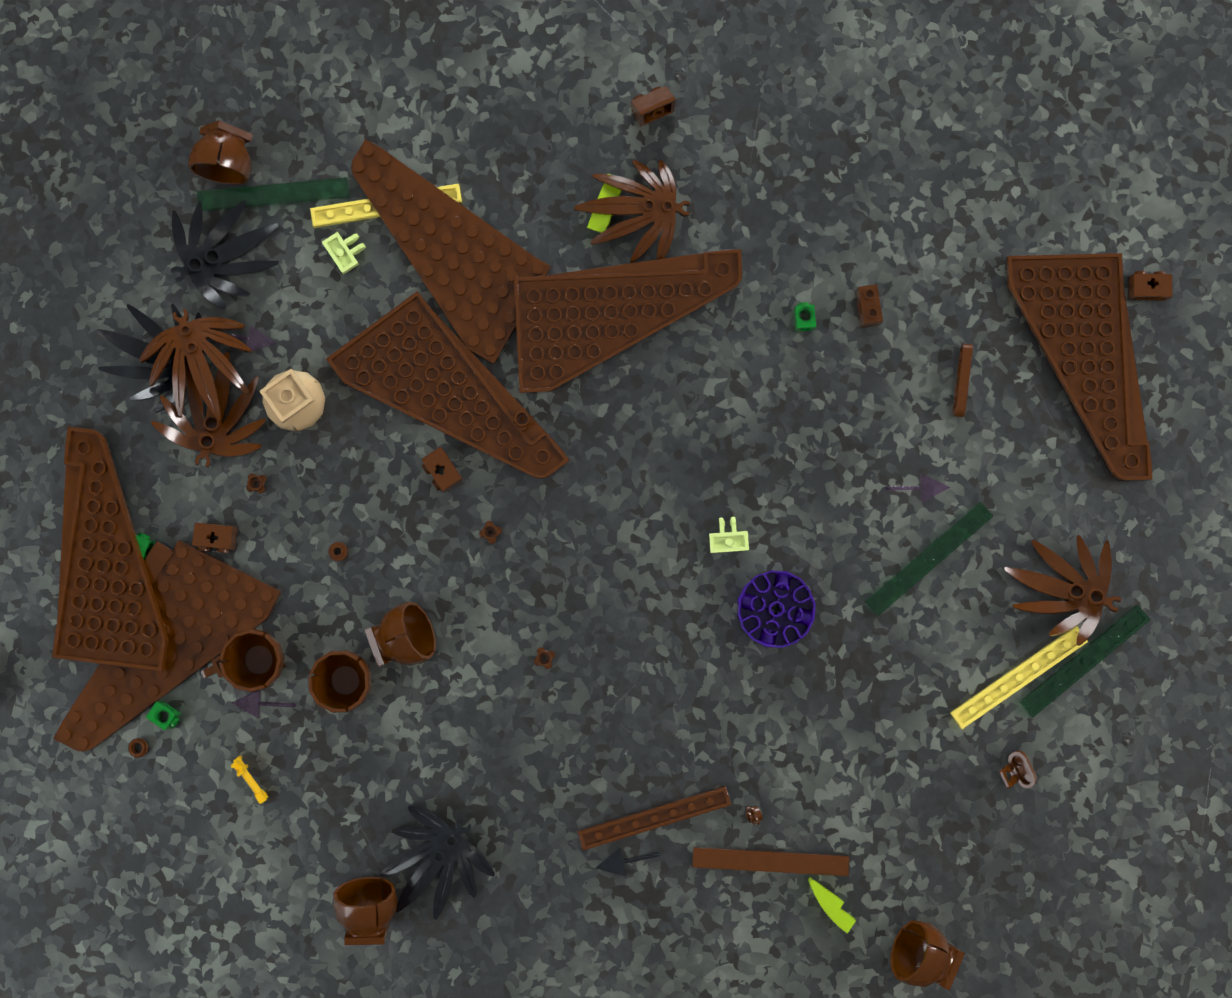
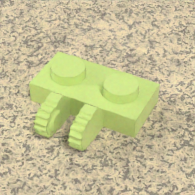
(340, 252)
(728, 541)

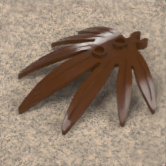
(655, 207)
(190, 342)
(210, 435)
(1083, 595)

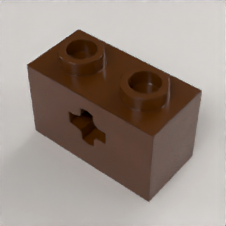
(1140, 290)
(869, 306)
(440, 459)
(204, 532)

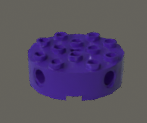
(793, 600)

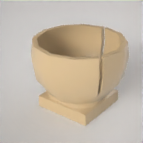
(293, 400)

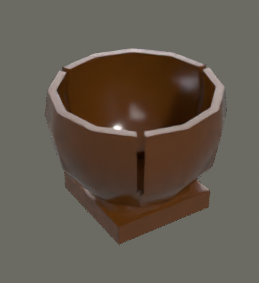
(221, 154)
(403, 636)
(252, 660)
(340, 681)
(365, 909)
(924, 956)

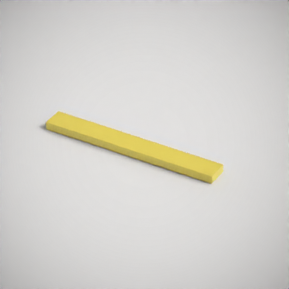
(361, 209)
(1016, 678)

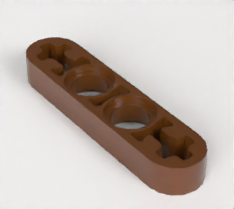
(962, 380)

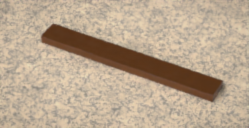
(654, 818)
(770, 861)

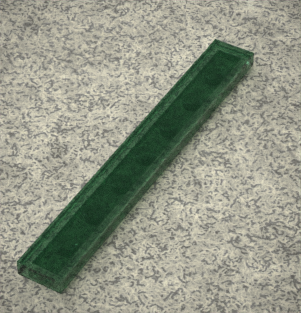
(274, 194)
(929, 558)
(1084, 661)

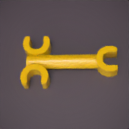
(241, 769)

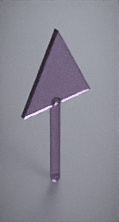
(255, 339)
(929, 487)
(251, 703)

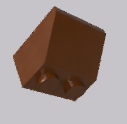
(653, 105)

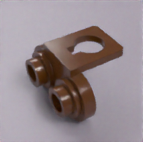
(1020, 771)

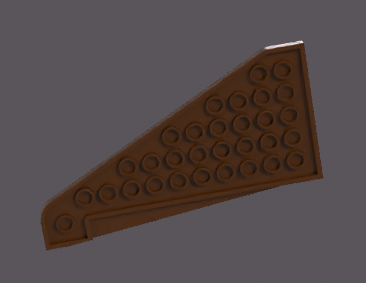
(452, 250)
(592, 314)
(1085, 332)
(429, 374)
(104, 586)
(201, 610)

